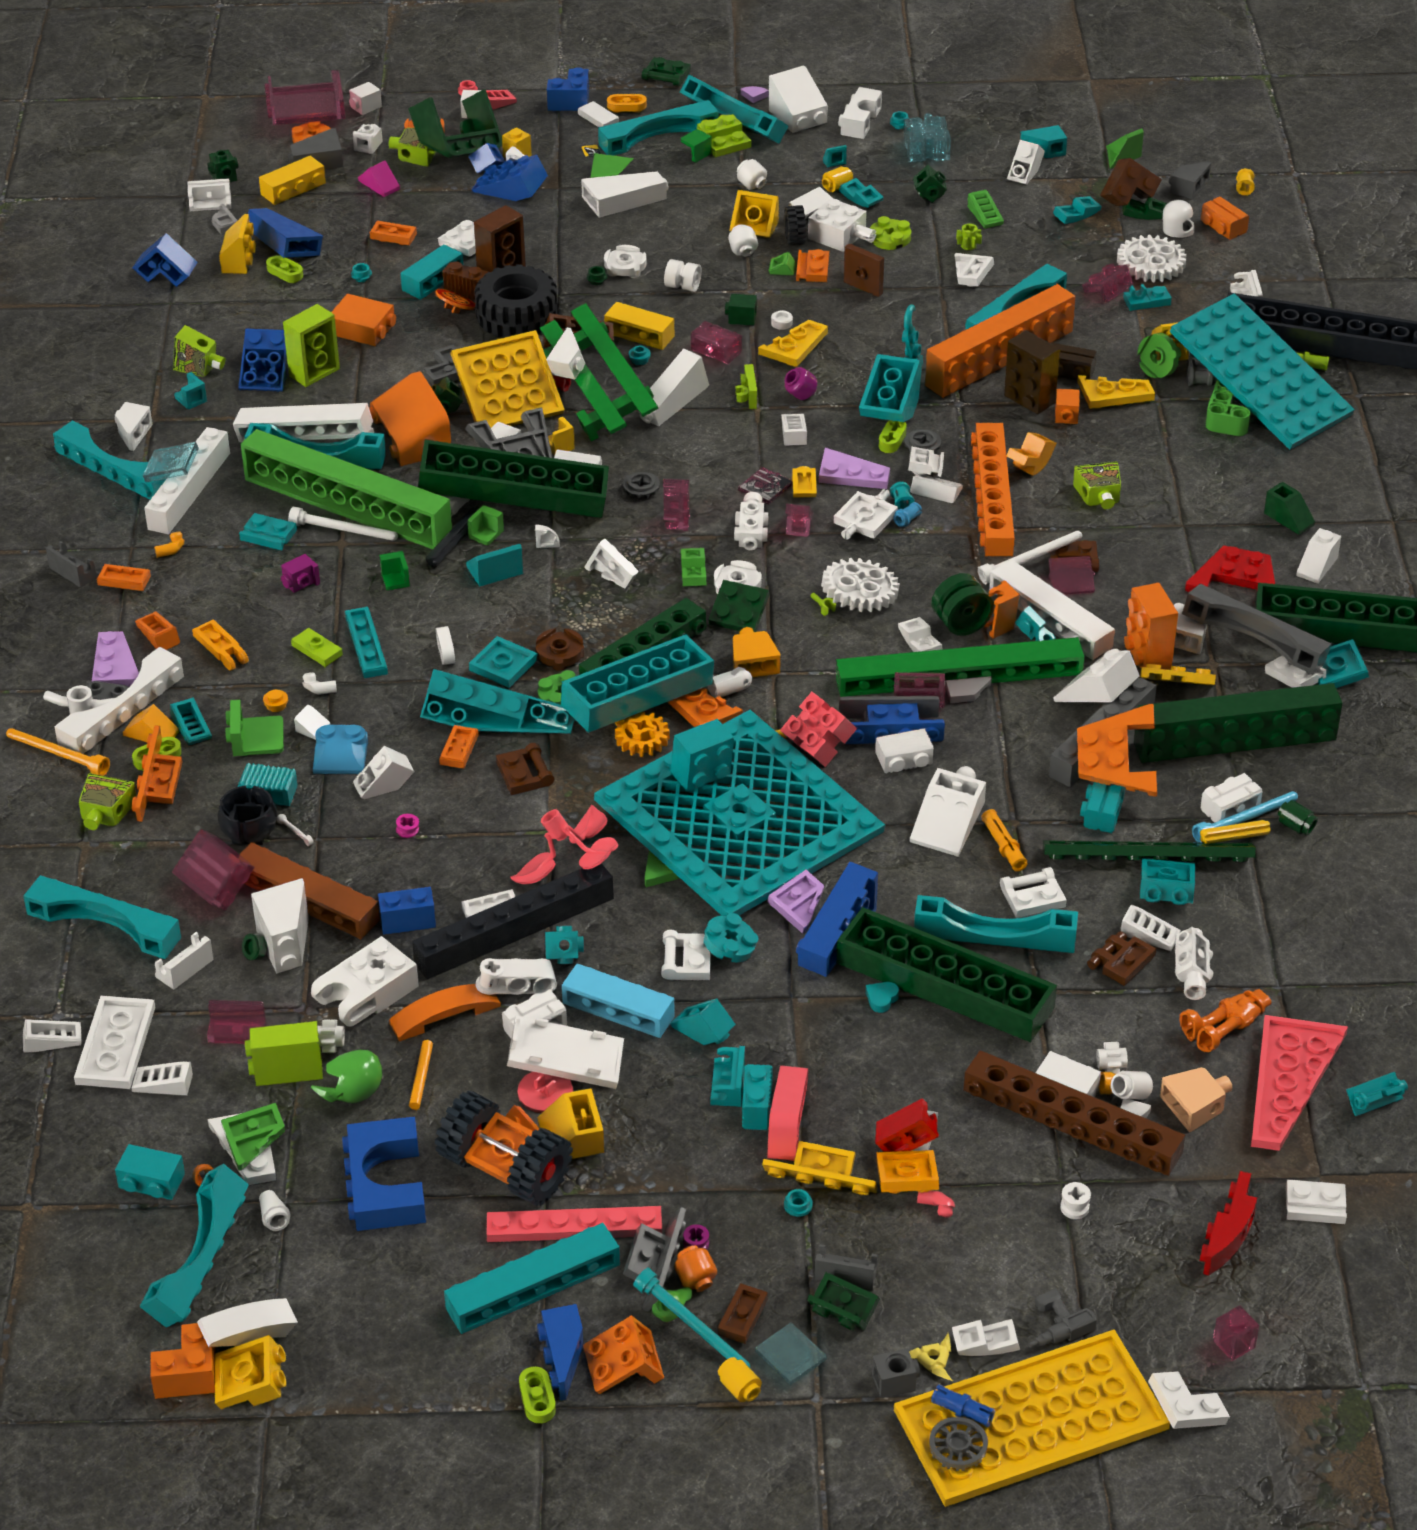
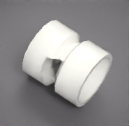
(682, 275)

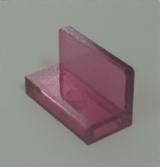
(232, 1020)

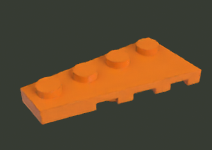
(702, 708)

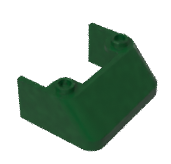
(475, 131)

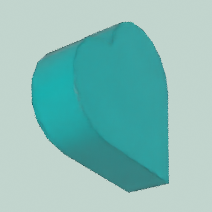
(882, 995)

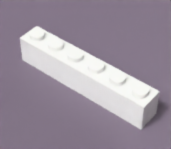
(308, 421)
(180, 492)
(1059, 612)

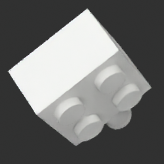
(838, 225)

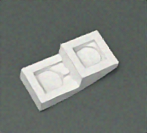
(918, 635)
(981, 1340)

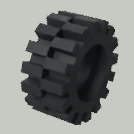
(795, 224)

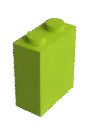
(284, 1053)

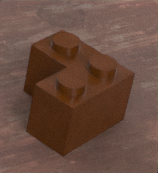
(1129, 179)

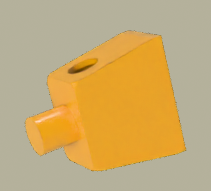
(755, 653)

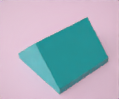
(496, 565)

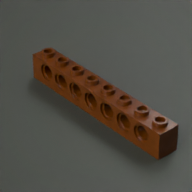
(1074, 1113)

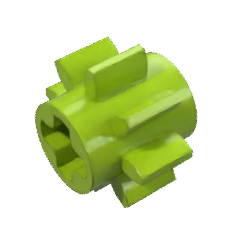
(969, 236)

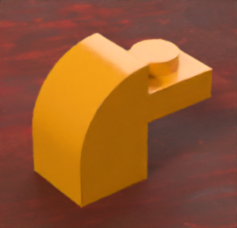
(1033, 454)

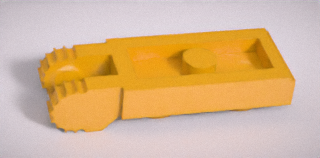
(220, 644)

